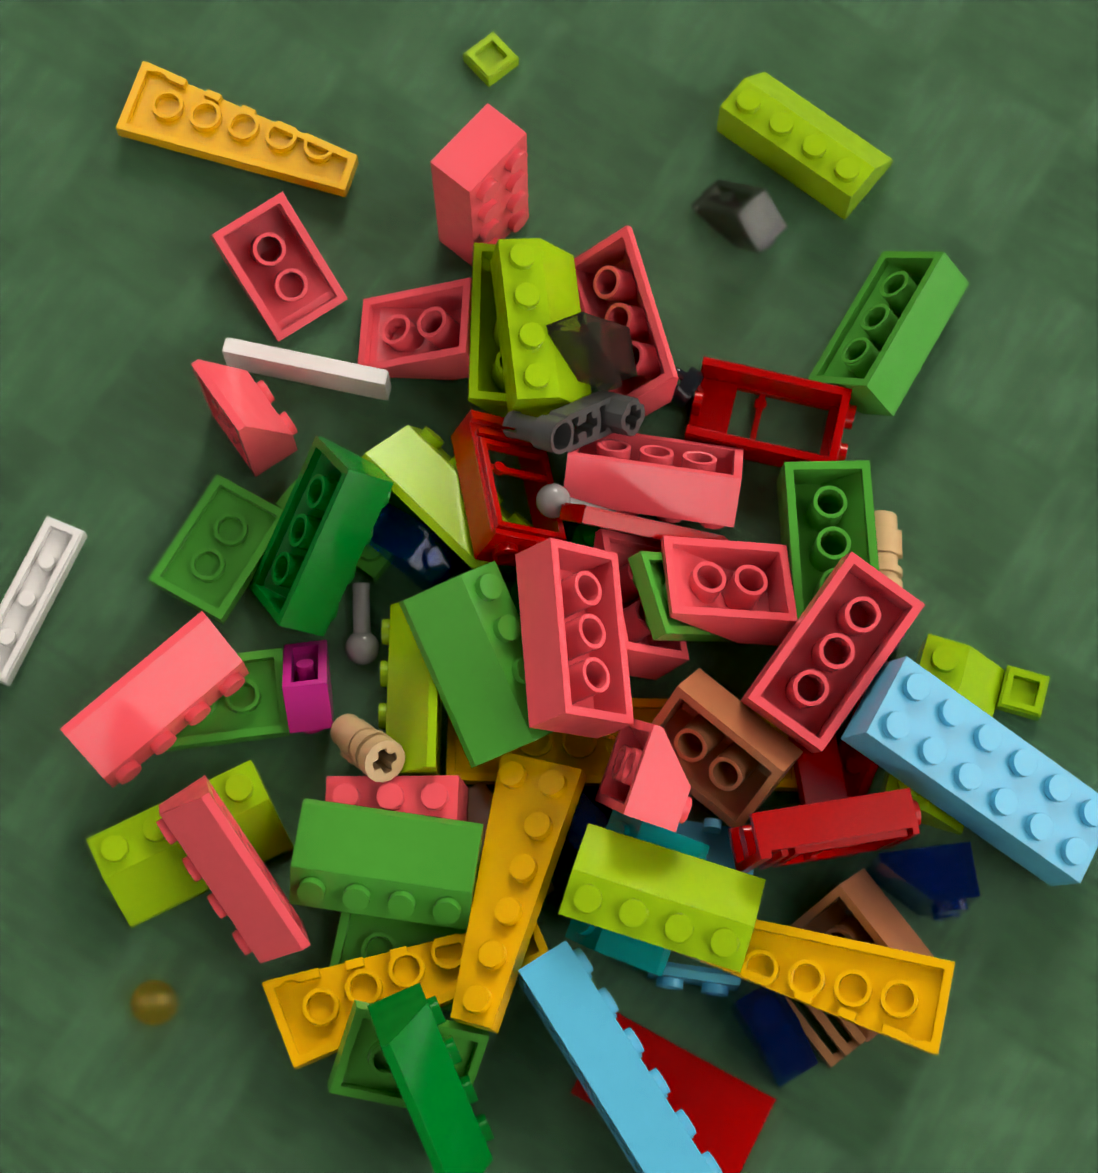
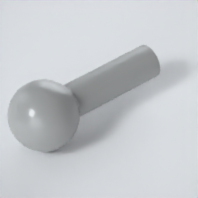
(553, 496)
(362, 645)

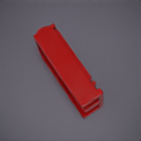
(716, 398)
(489, 534)
(825, 830)

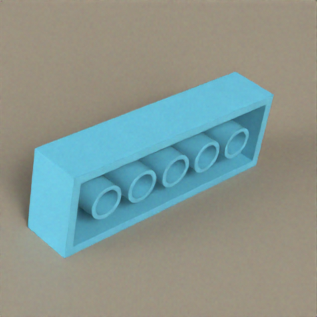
(977, 771)
(611, 1065)

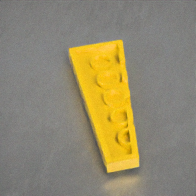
(202, 124)
(519, 855)
(854, 980)
(317, 1002)

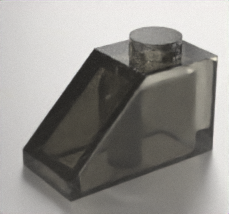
(741, 214)
(595, 349)

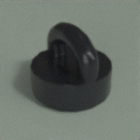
(689, 383)

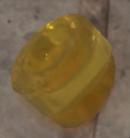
(154, 1003)

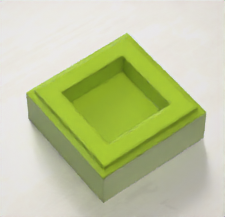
(491, 59)
(1022, 693)

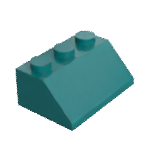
(618, 946)

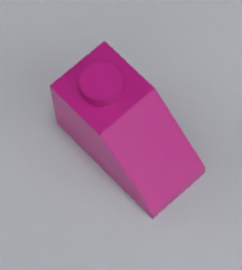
(307, 687)

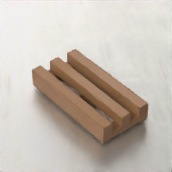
(819, 1046)

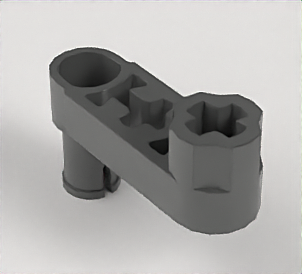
(593, 416)

